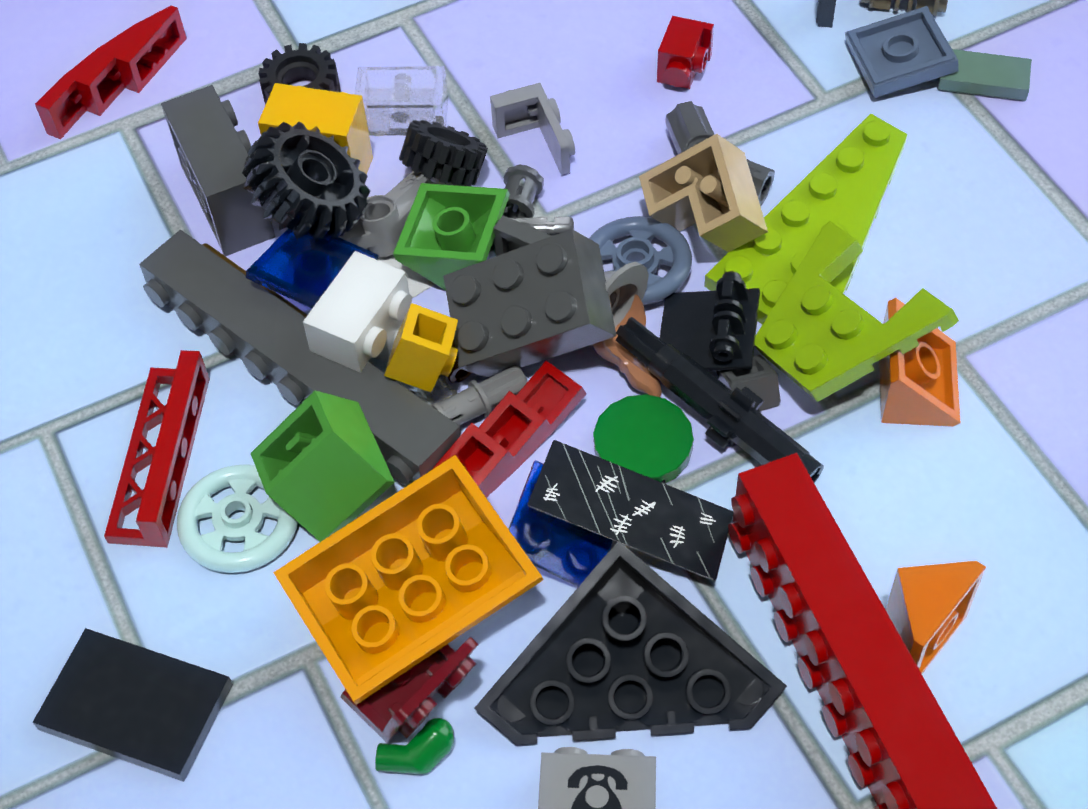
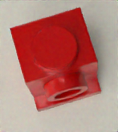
(684, 51)

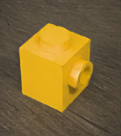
(422, 348)

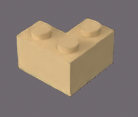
(708, 188)

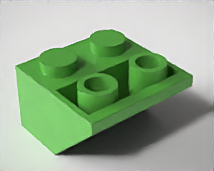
(323, 464)

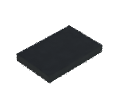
(133, 704)

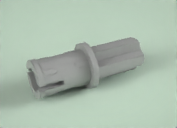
(482, 396)

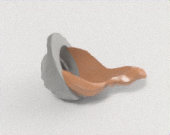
(626, 292)

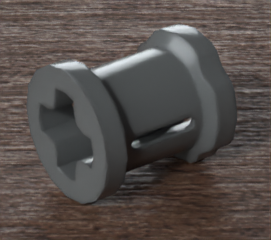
(520, 195)

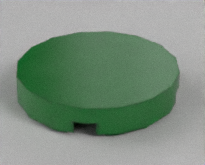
(645, 436)

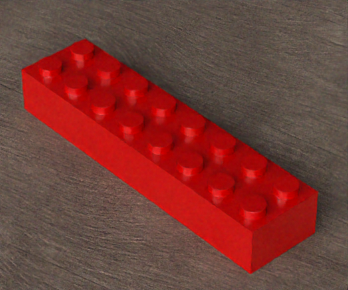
(849, 645)

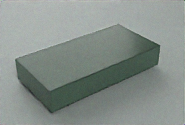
(989, 75)

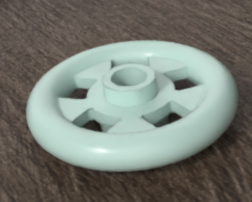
(208, 547)

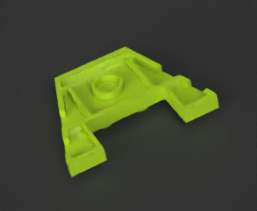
(825, 336)

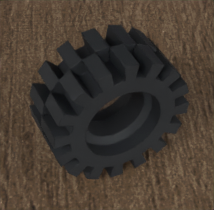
(297, 66)
(443, 153)

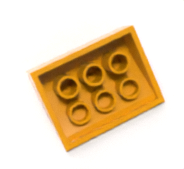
(407, 578)

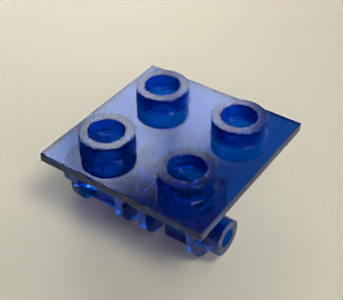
(553, 542)

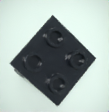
(714, 325)

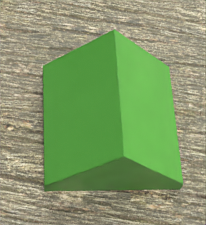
(449, 229)

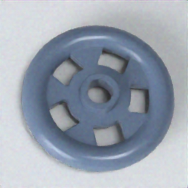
(640, 249)

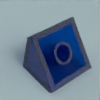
(302, 267)

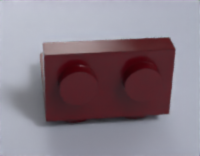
(408, 698)

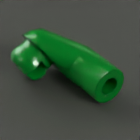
(421, 753)

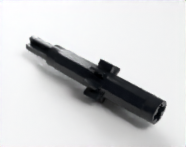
(731, 414)

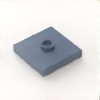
(901, 51)

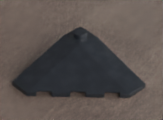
(625, 660)

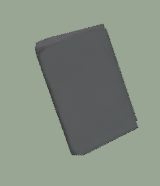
(760, 379)

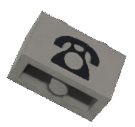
(597, 781)

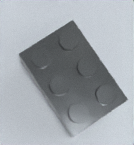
(213, 163)
(530, 304)

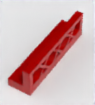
(168, 458)

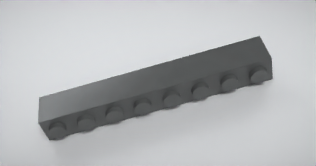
(274, 345)

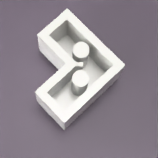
(359, 313)

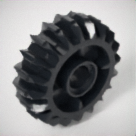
(305, 182)

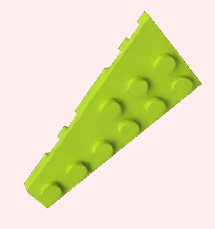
(840, 189)

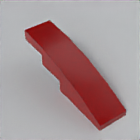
(120, 63)
(516, 427)

